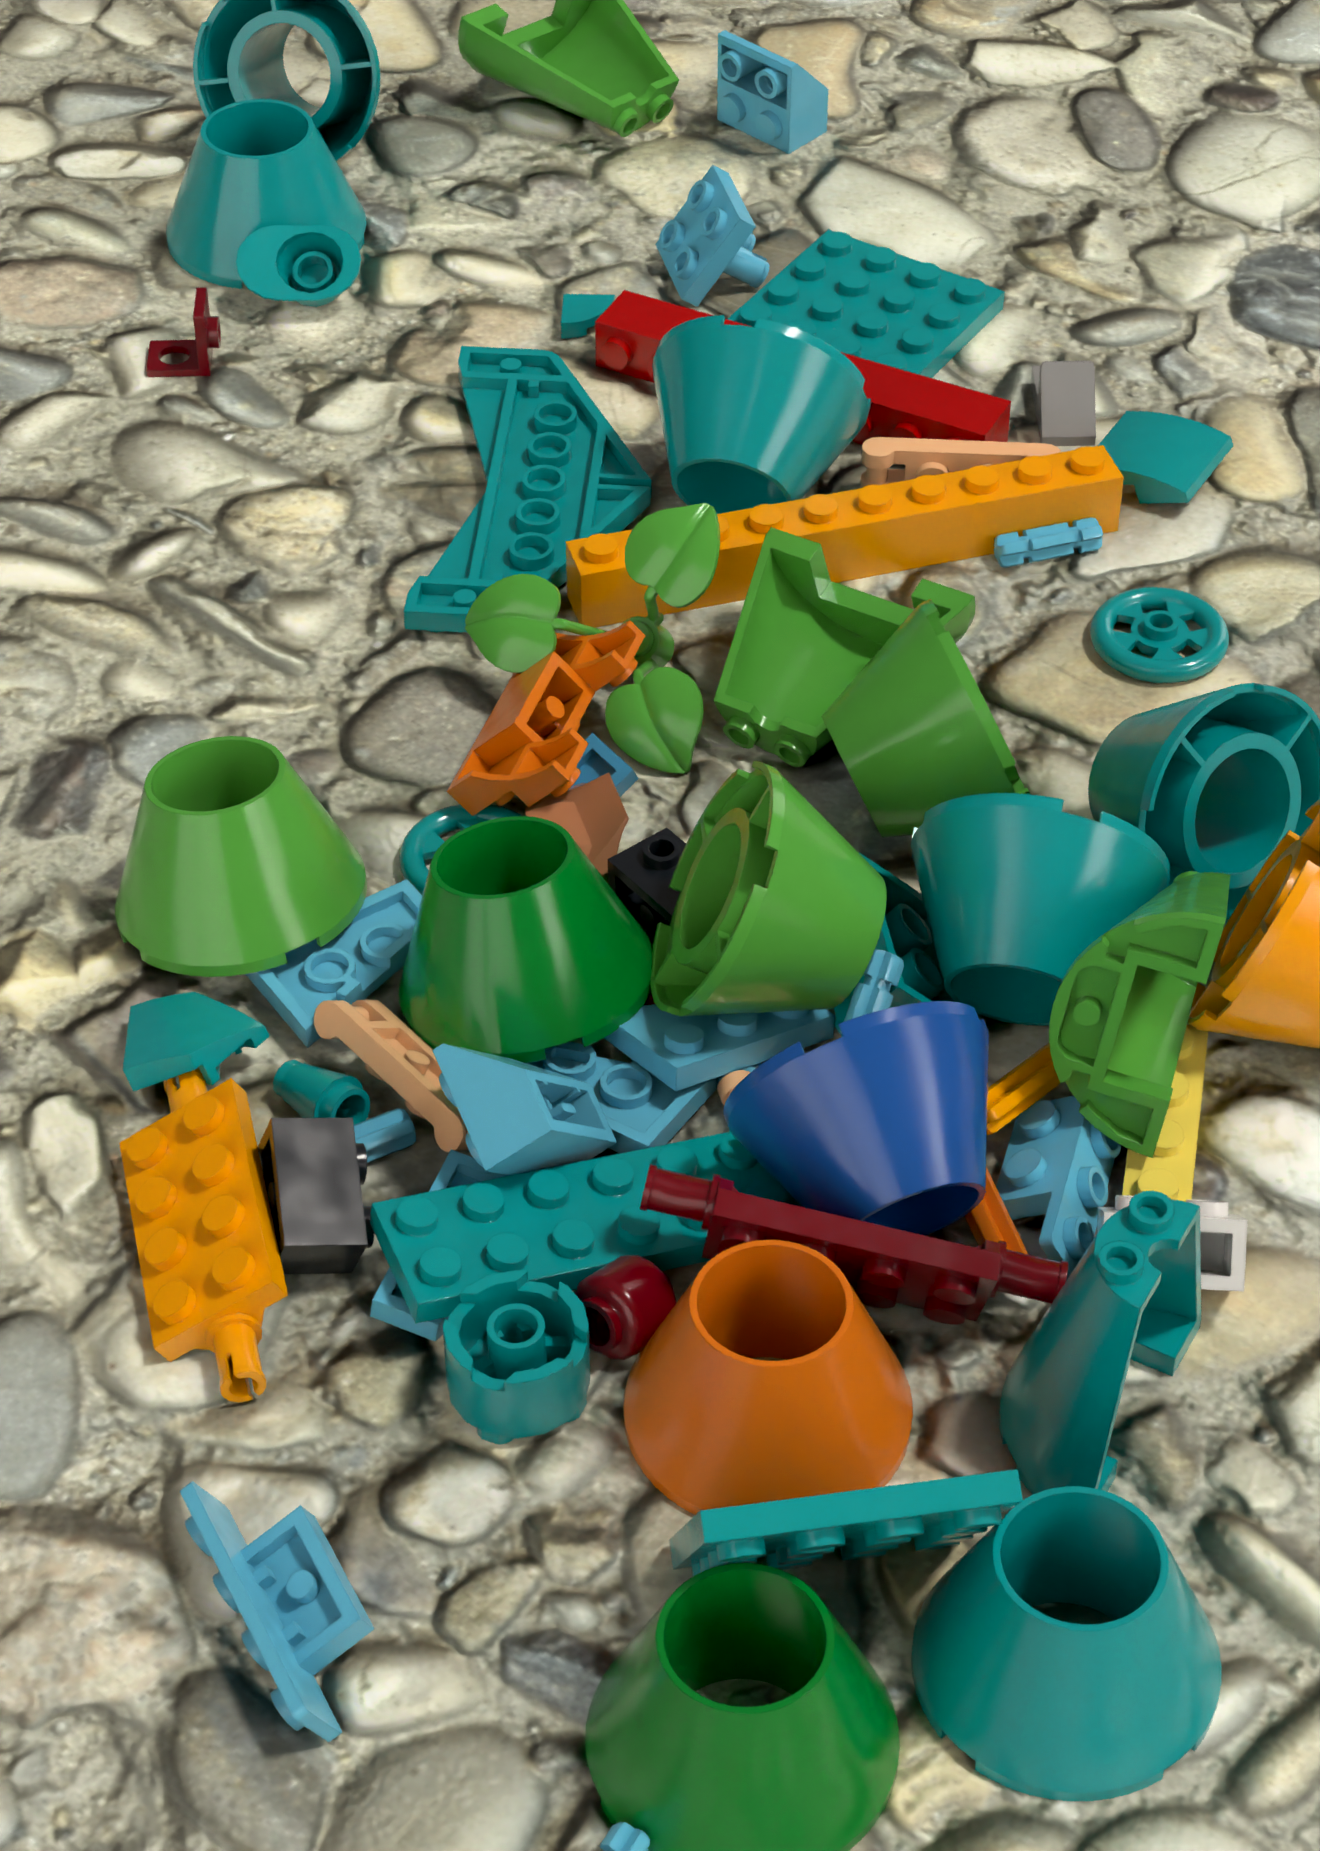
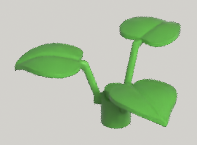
(660, 713)

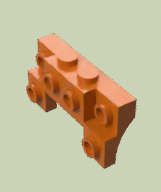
(532, 732)

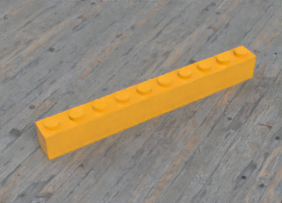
(869, 528)

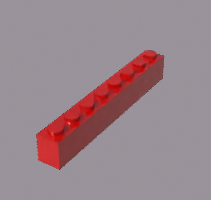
(900, 400)

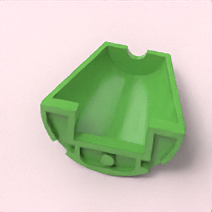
(580, 59)
(806, 643)
(1129, 1004)

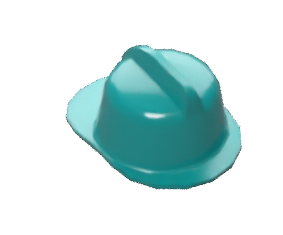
(299, 263)

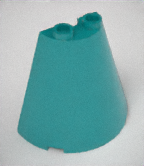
(1123, 1302)

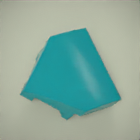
(182, 1034)

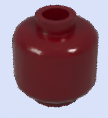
(625, 1305)

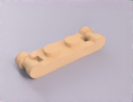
(937, 456)
(396, 1057)

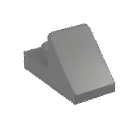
(1065, 402)

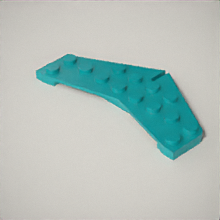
(549, 475)

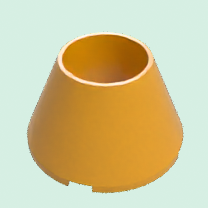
(1270, 951)

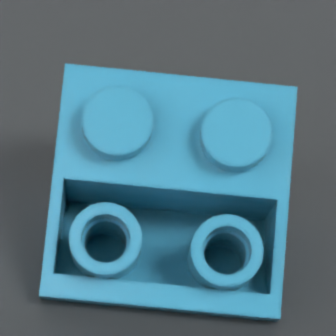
(768, 95)
(521, 1113)

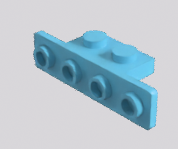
(1061, 1170)
(291, 1599)

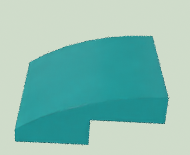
(1165, 454)

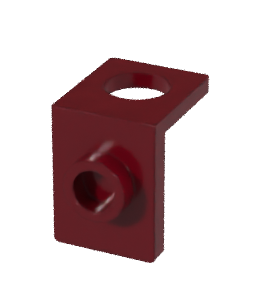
(200, 351)

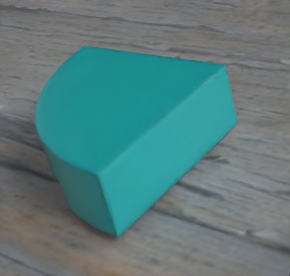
(581, 312)

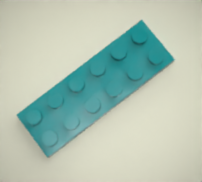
(553, 1221)

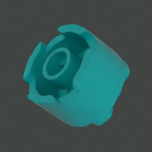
(517, 1356)

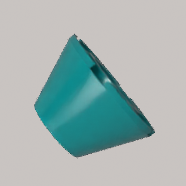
(242, 60)
(250, 171)
(753, 410)
(1214, 778)
(1023, 893)
(1059, 1701)

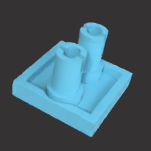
(711, 238)

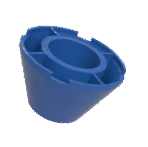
(878, 1119)

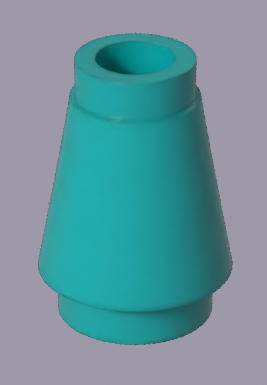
(321, 1092)

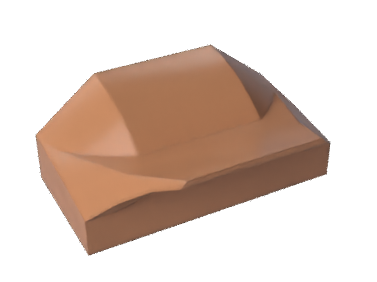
(590, 815)

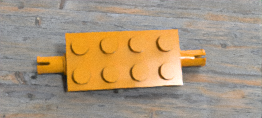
(205, 1230)

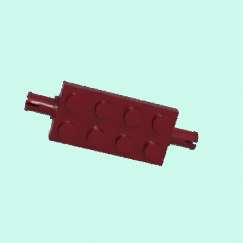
(877, 1260)

